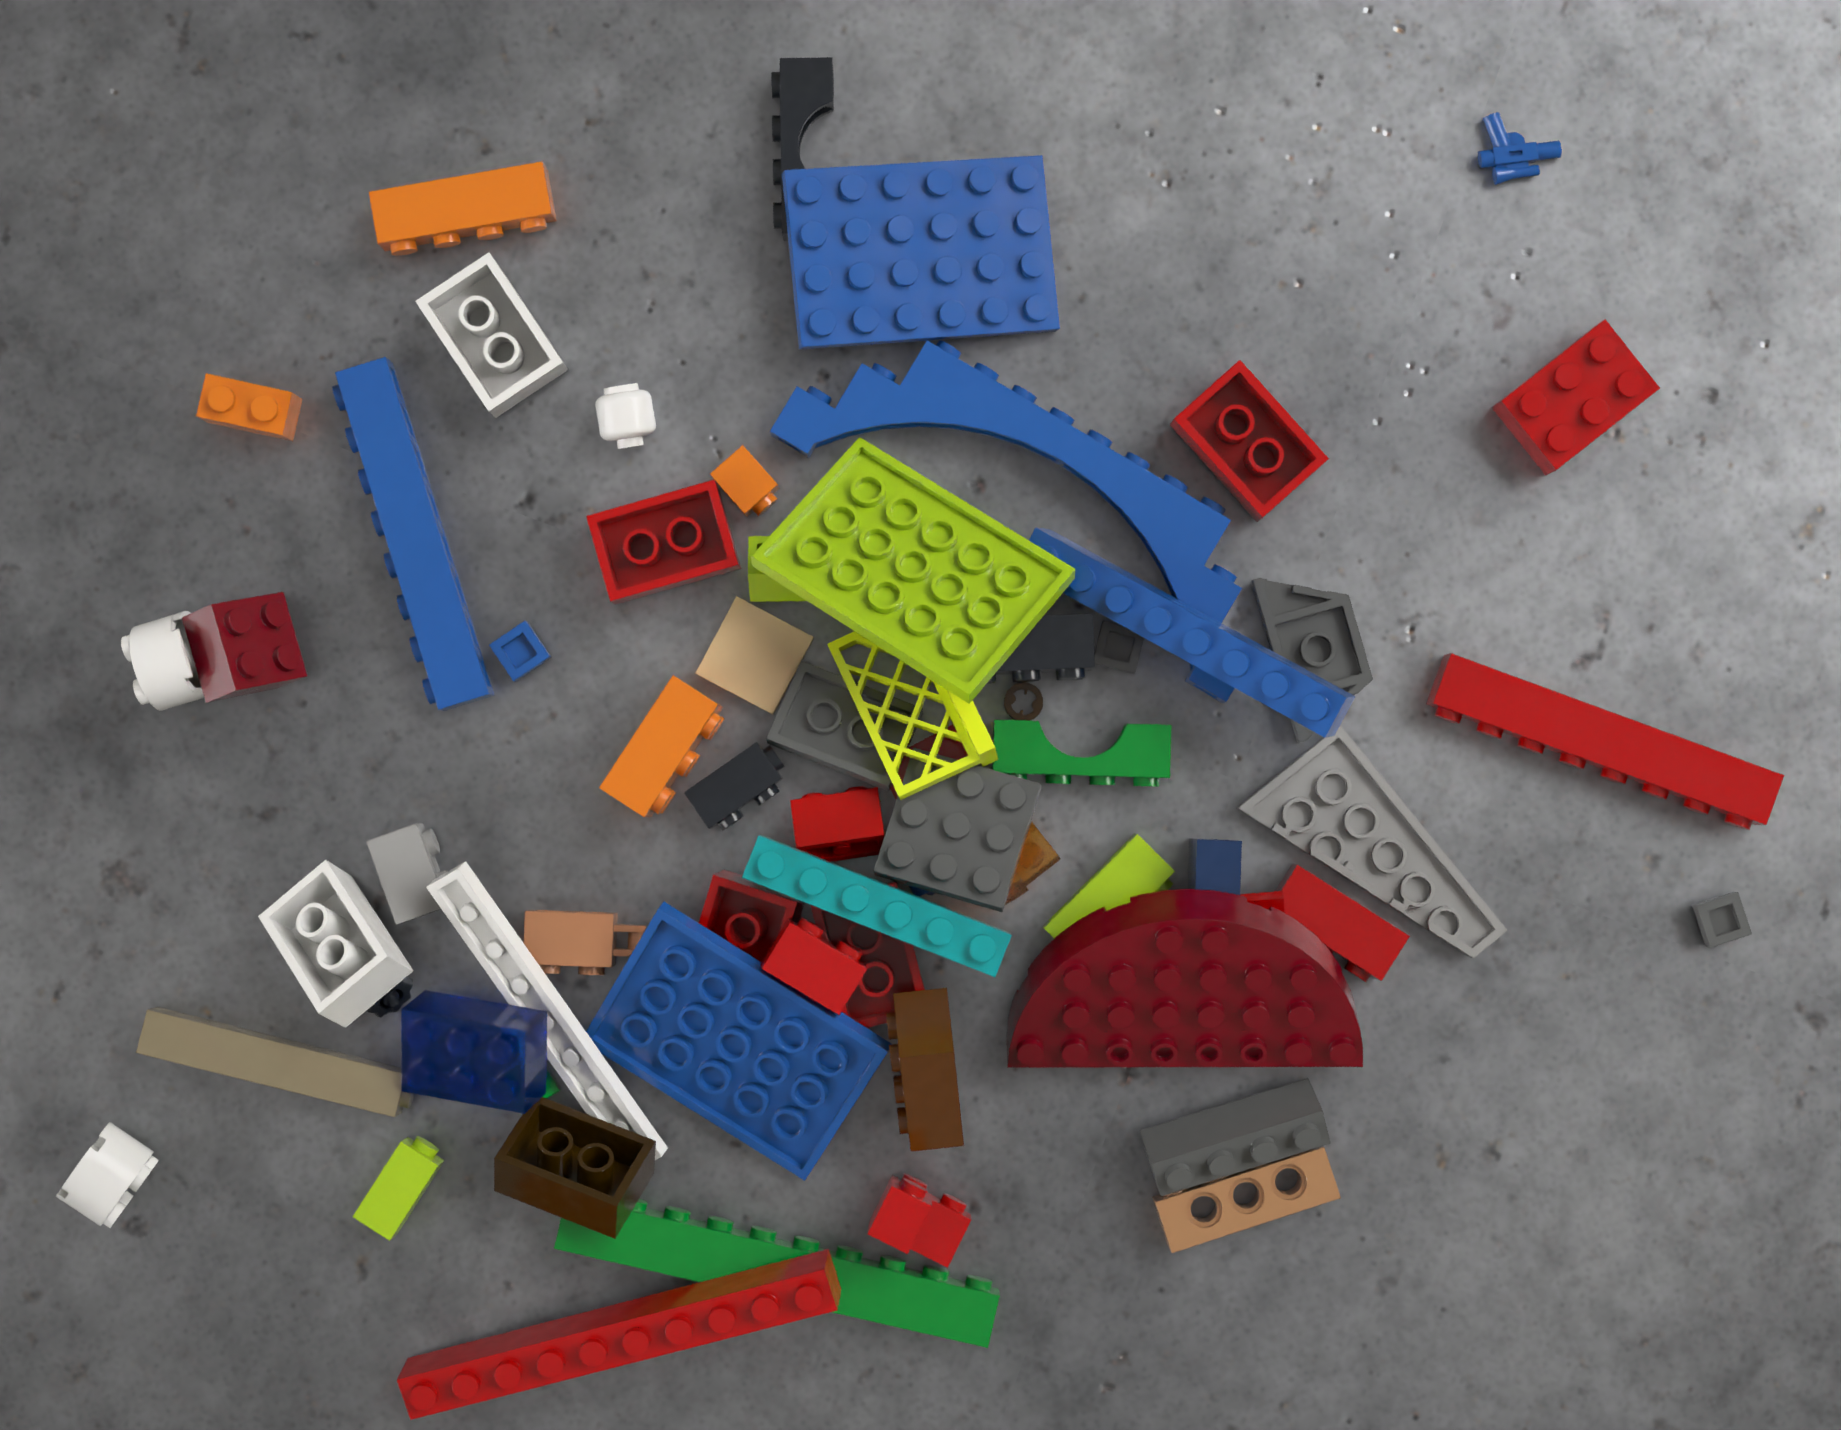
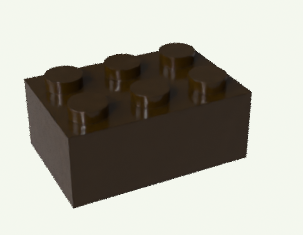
(574, 1166)

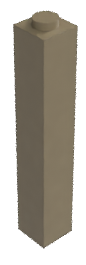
(273, 1061)

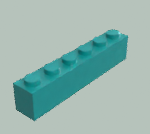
(877, 905)

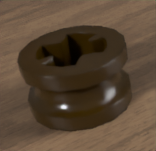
(1036, 705)

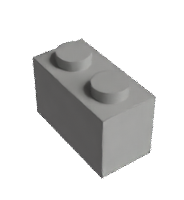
(405, 868)

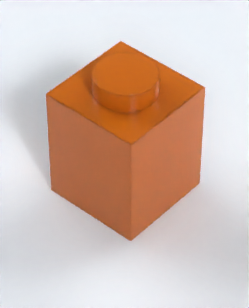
(746, 482)

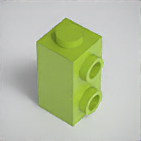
(399, 1187)

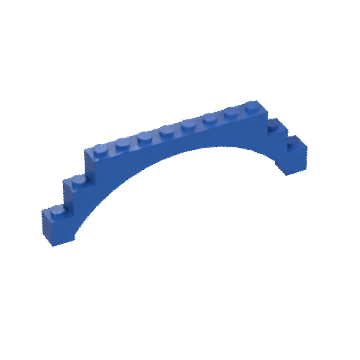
(956, 396)

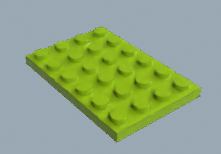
(914, 569)

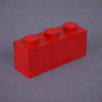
(1342, 924)

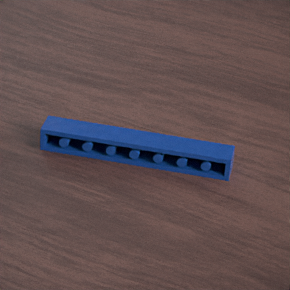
(413, 533)
(1199, 638)

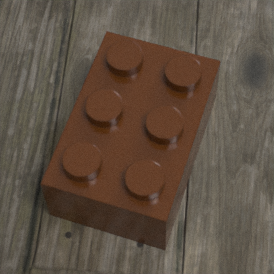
(927, 1069)

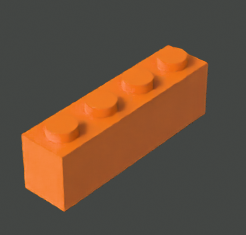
(463, 207)

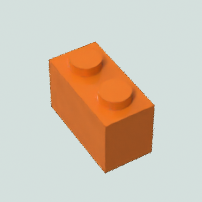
(249, 407)

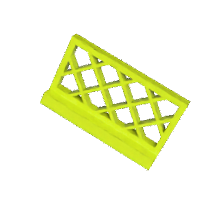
(964, 717)

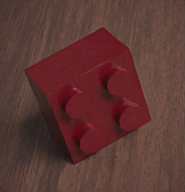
(244, 646)

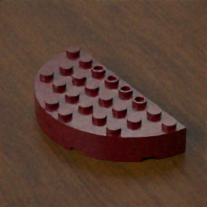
(1184, 986)

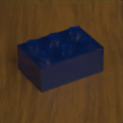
(474, 1051)

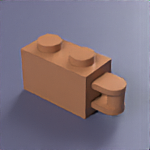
(577, 939)

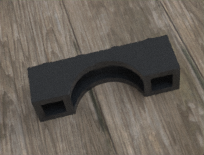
(805, 96)

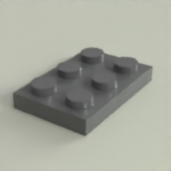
(826, 728)

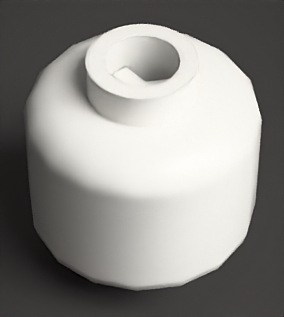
(625, 415)

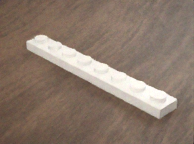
(526, 985)

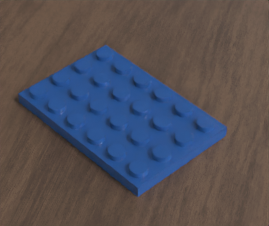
(920, 251)
(735, 1041)

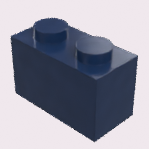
(1215, 865)

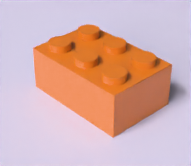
(663, 748)

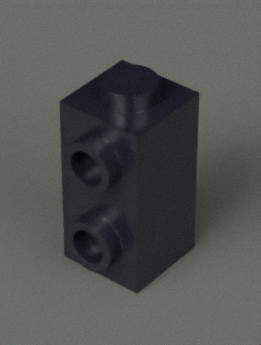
(735, 784)

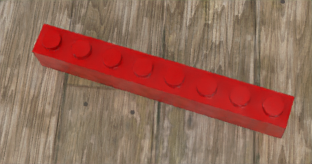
(1604, 740)

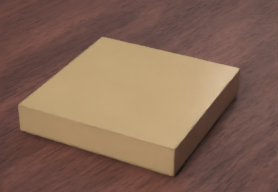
(754, 655)

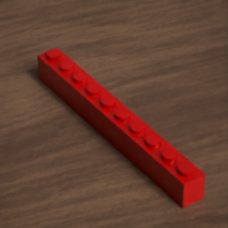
(620, 1334)

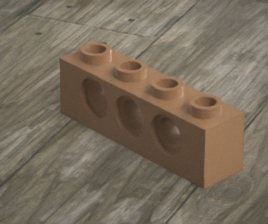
(1313, 1187)

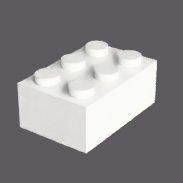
(491, 335)
(335, 944)

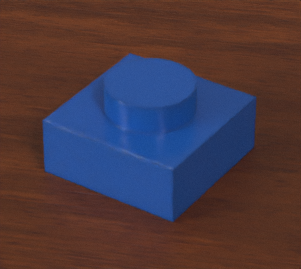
(520, 651)

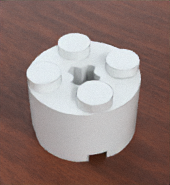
(162, 663)
(105, 1173)

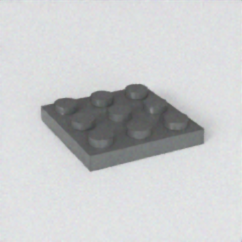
(959, 834)

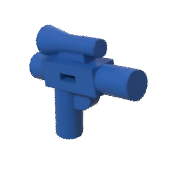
(1511, 154)

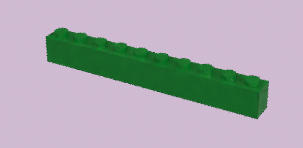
(870, 1288)

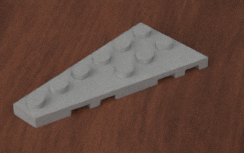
(1357, 825)

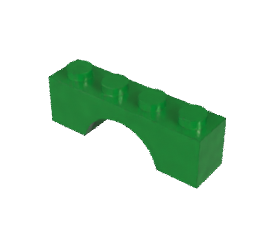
(1138, 752)

